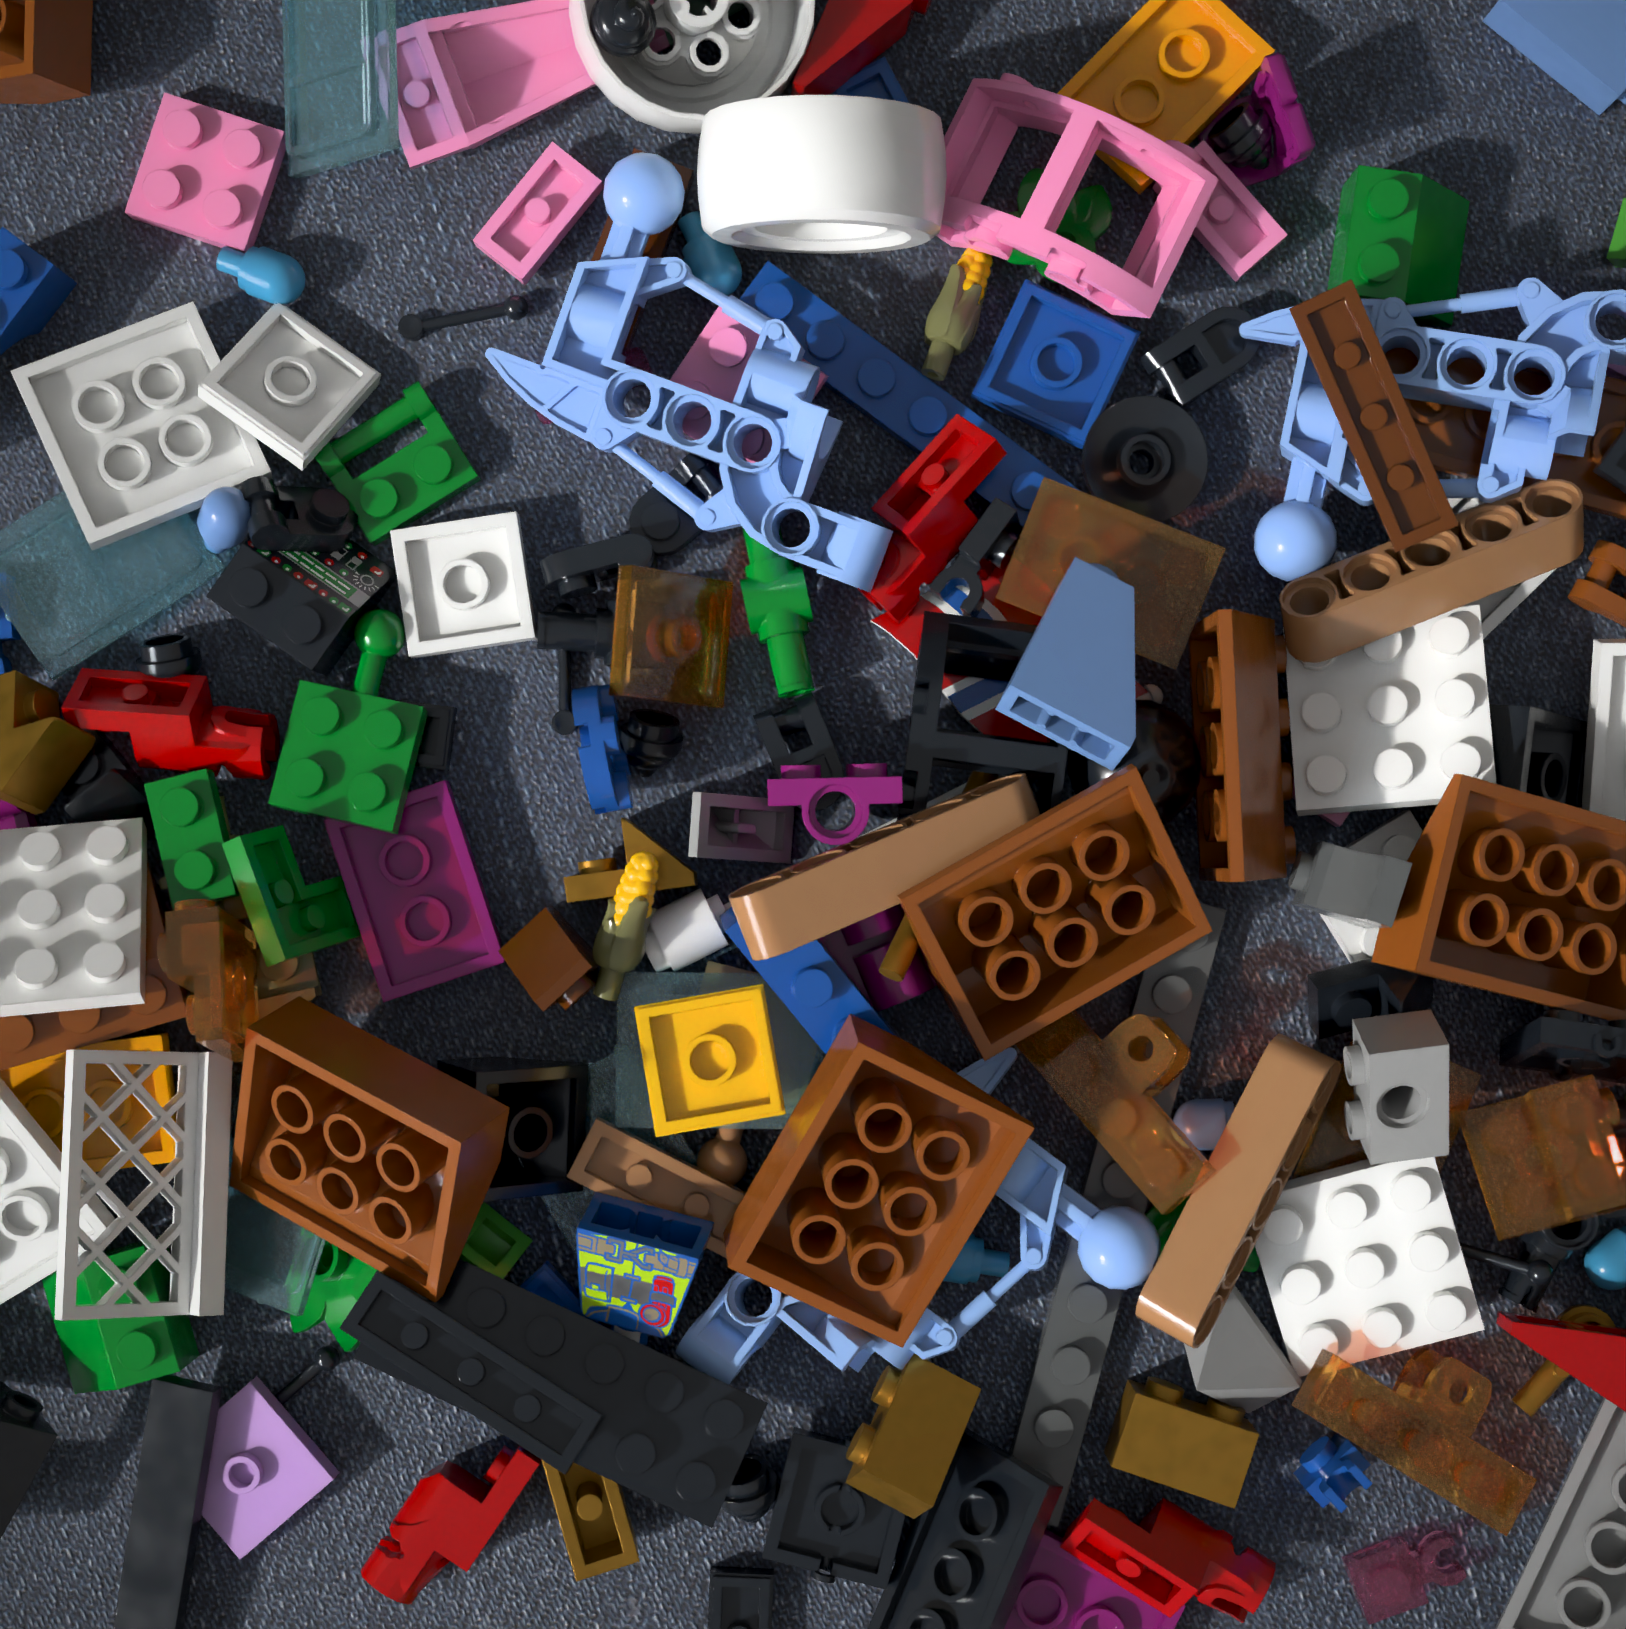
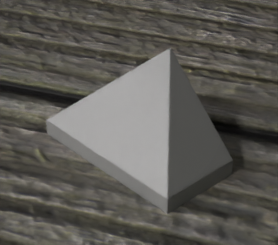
(740, 828)
(1241, 1360)

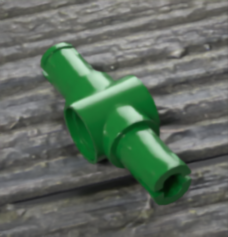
(779, 614)

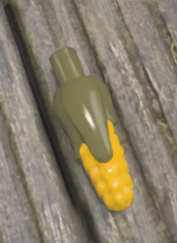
(956, 312)
(624, 929)

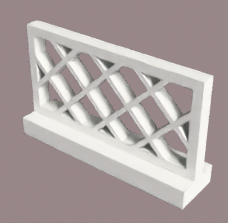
(198, 1192)

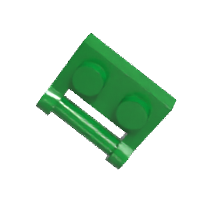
(407, 481)

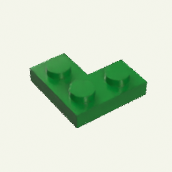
(284, 912)

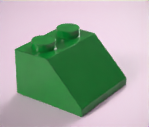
(1399, 239)
(122, 1350)

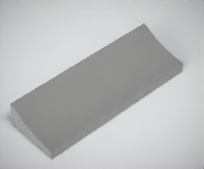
(1580, 1555)

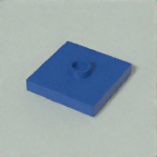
(1055, 364)

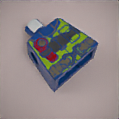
(637, 1264)

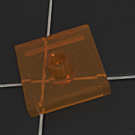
(670, 637)

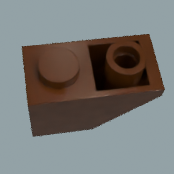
(551, 960)

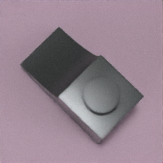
(1349, 884)

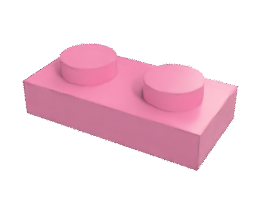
(538, 213)
(1233, 221)

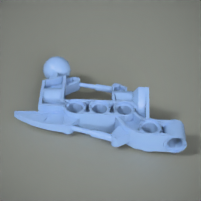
(588, 384)
(1521, 428)
(1114, 1248)

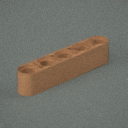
(1395, 590)
(874, 868)
(1238, 1198)

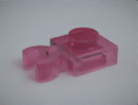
(1392, 1577)

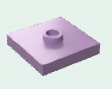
(259, 1469)

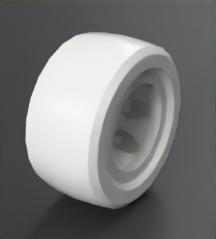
(677, 88)
(821, 174)

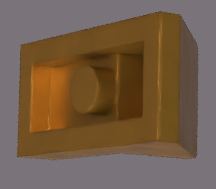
(35, 744)
(601, 877)

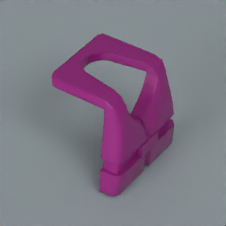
(1292, 136)

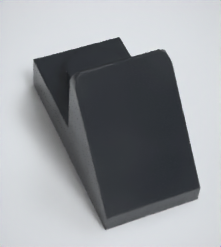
(106, 787)
(1361, 992)

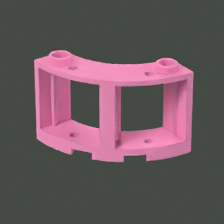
(973, 154)

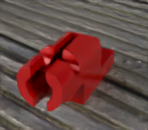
(930, 513)
(174, 722)
(446, 1521)
(1170, 1559)

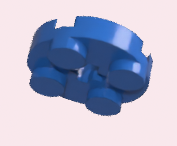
(600, 754)

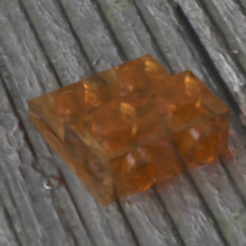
(218, 963)
(1547, 1156)

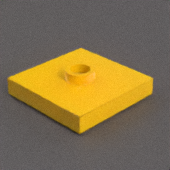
(709, 1060)

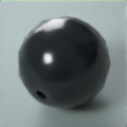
(1161, 752)

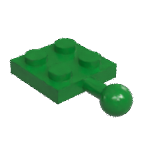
(348, 749)

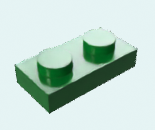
(191, 835)

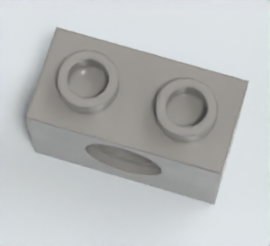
(1413, 1057)

